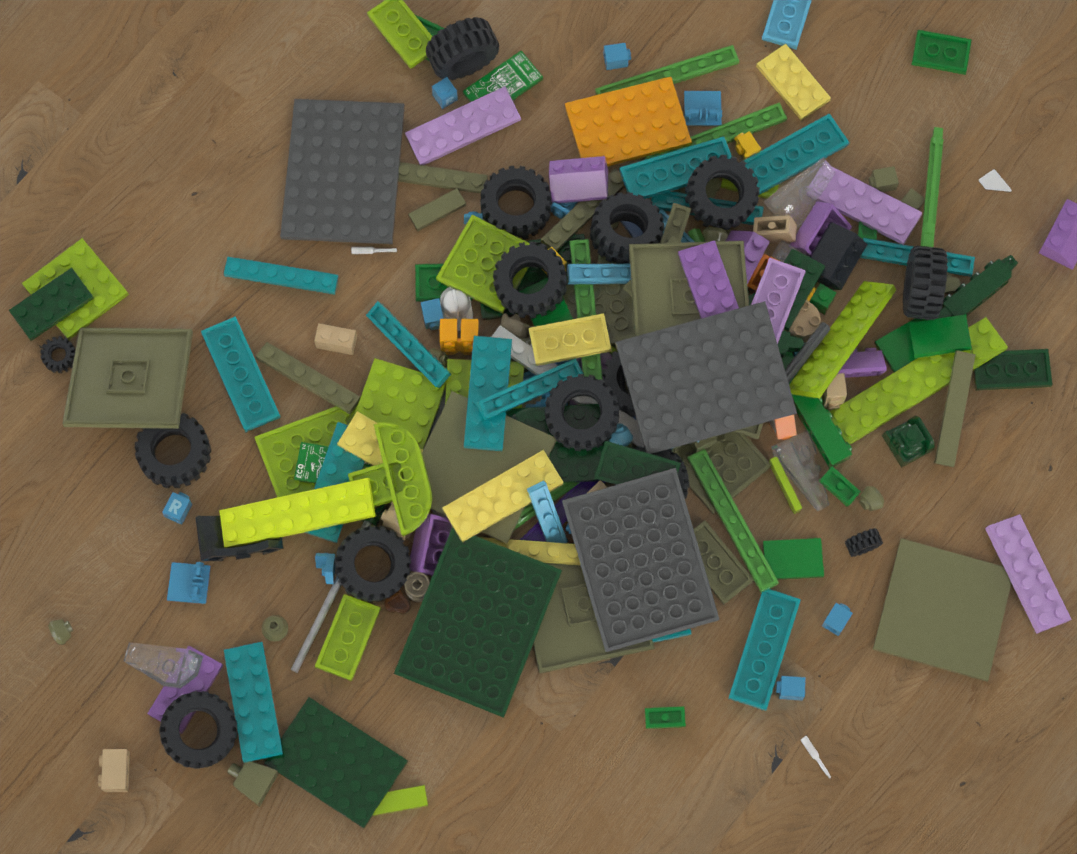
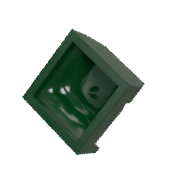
(909, 441)

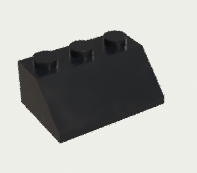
(839, 252)

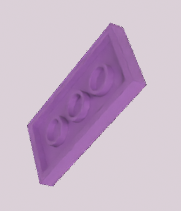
(707, 279)
(207, 674)

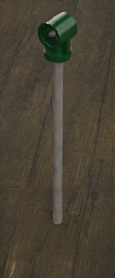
(329, 600)

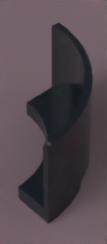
(212, 544)

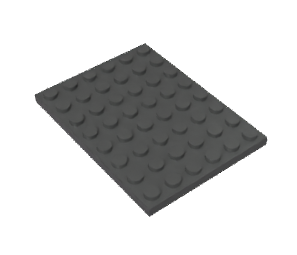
(343, 171)
(705, 378)
(640, 560)

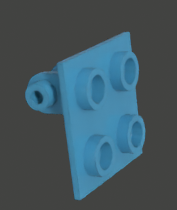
(702, 108)
(188, 582)

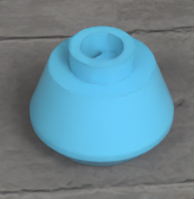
(622, 435)

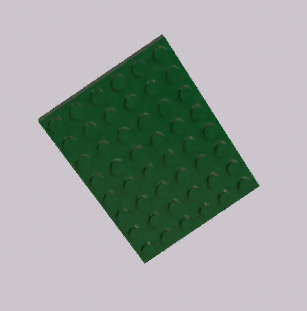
(478, 622)

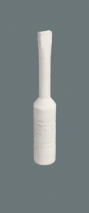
(370, 250)
(814, 754)

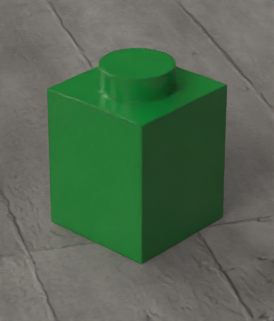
(823, 298)

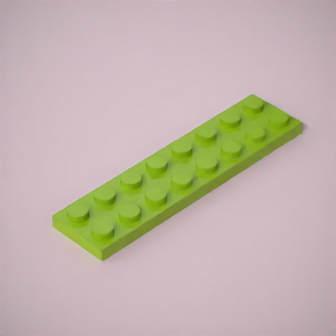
(841, 339)

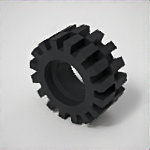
(48, 349)
(863, 542)

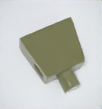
(253, 780)

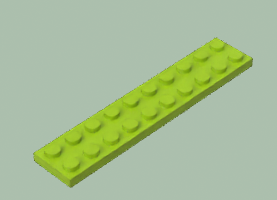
(910, 385)

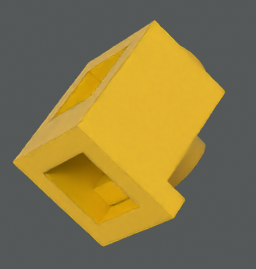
(746, 145)

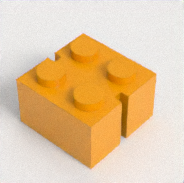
(449, 336)

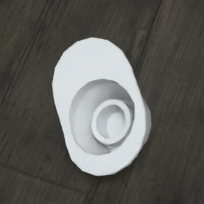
(456, 306)

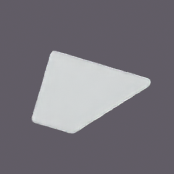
(993, 181)

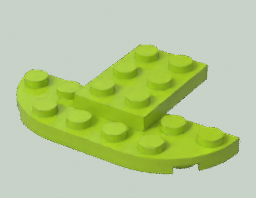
(400, 477)

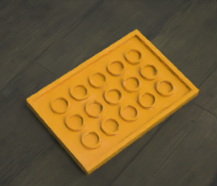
(629, 122)

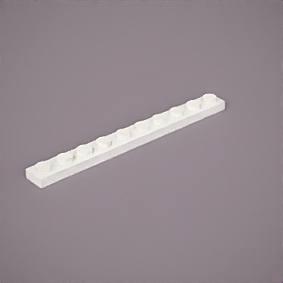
(524, 355)

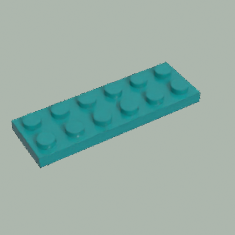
(796, 152)
(669, 170)
(240, 374)
(487, 377)
(334, 471)
(764, 649)
(253, 702)

